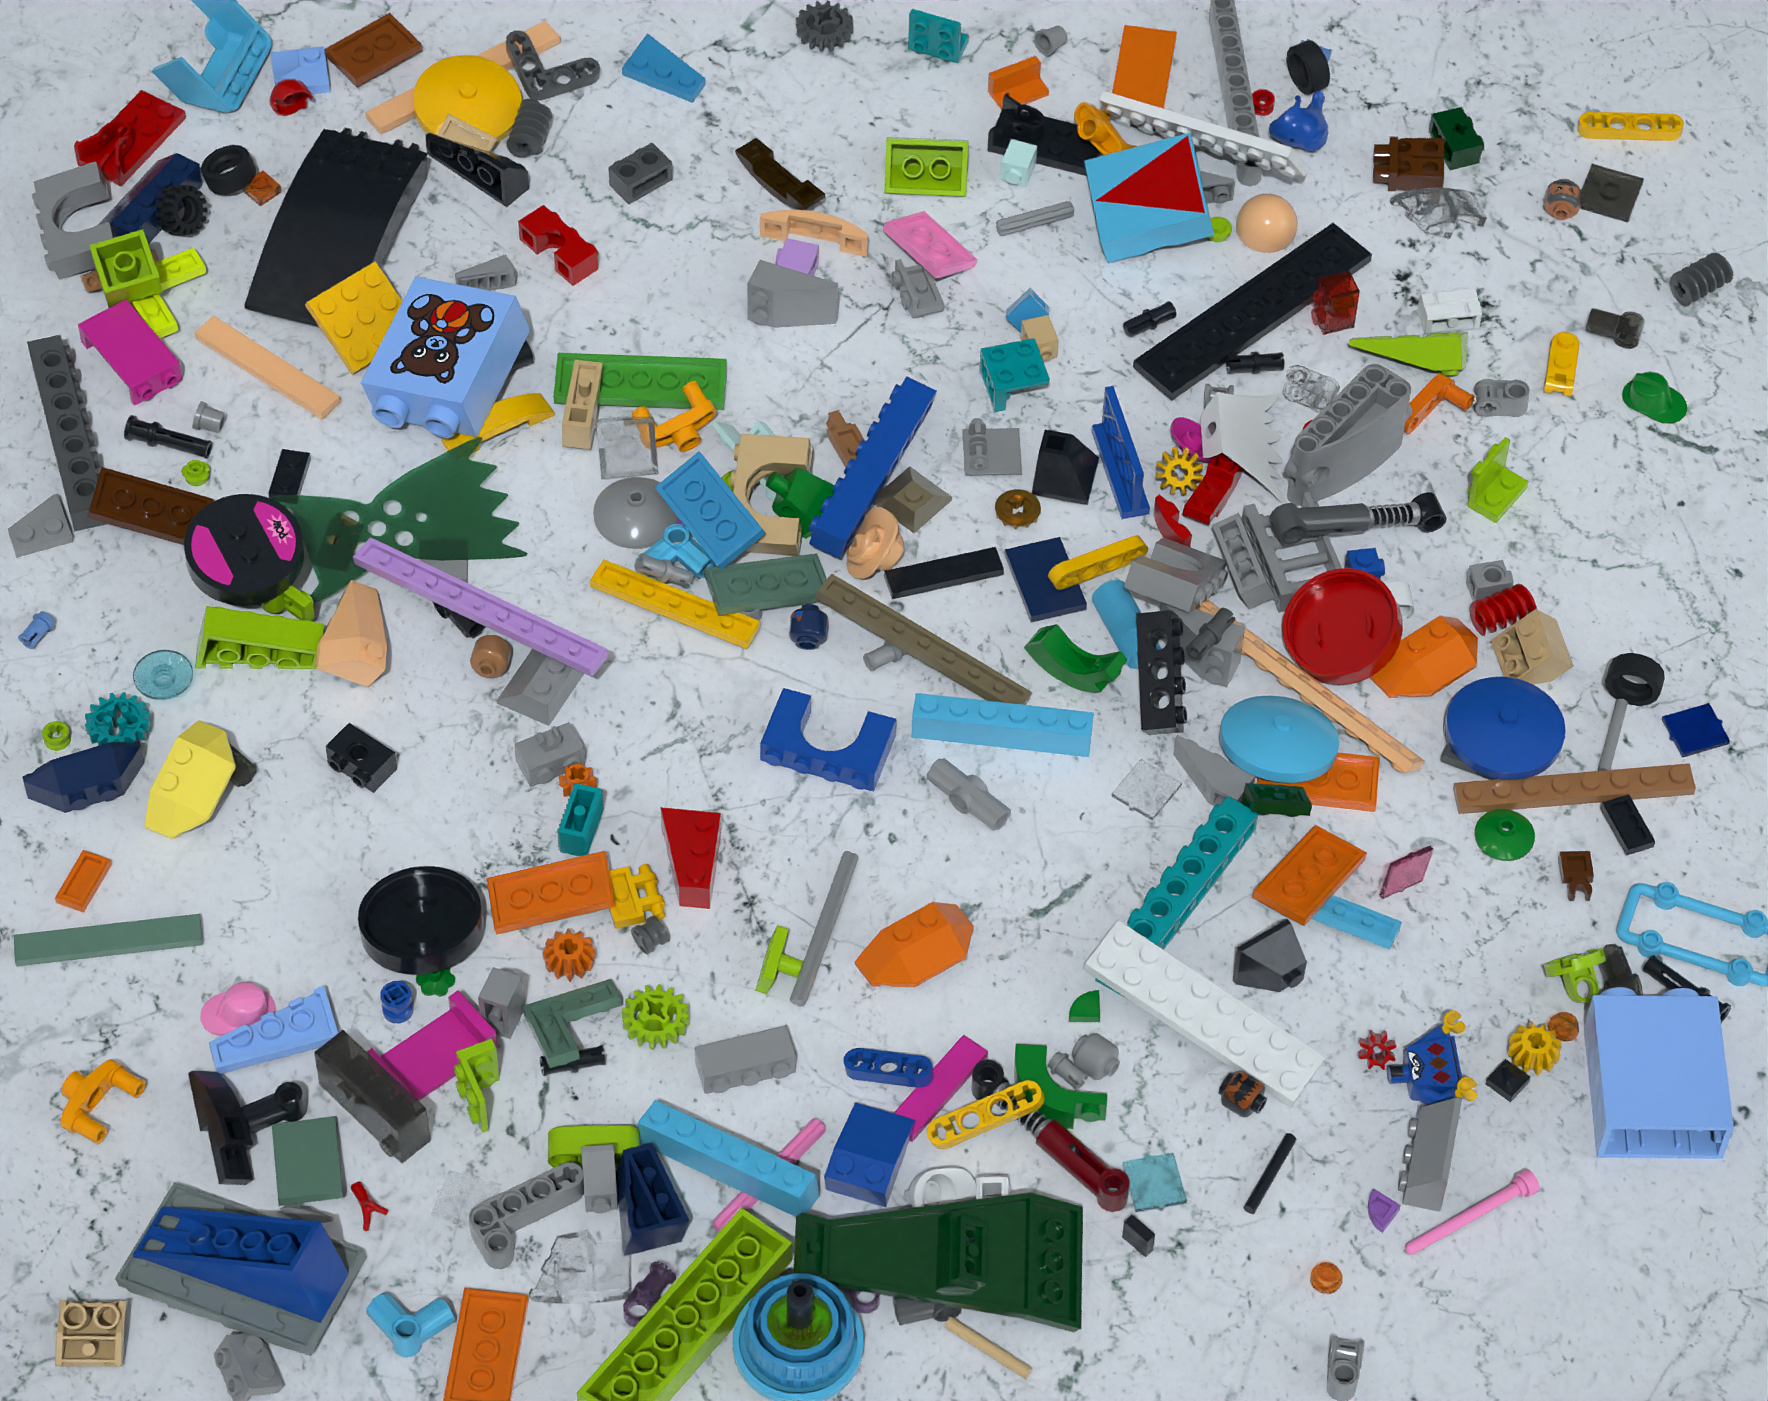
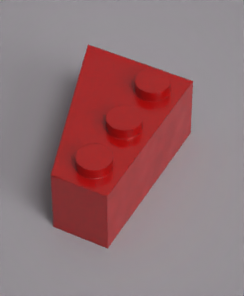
(693, 853)

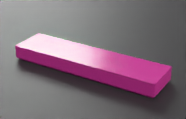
(948, 1078)

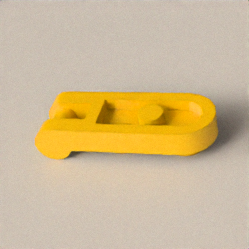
(1562, 364)

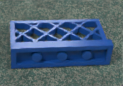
(1120, 459)

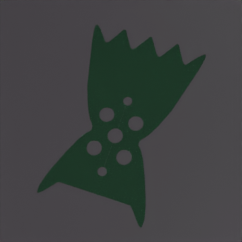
(444, 489)

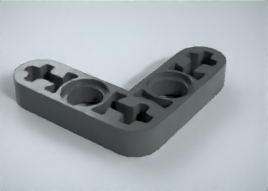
(546, 78)

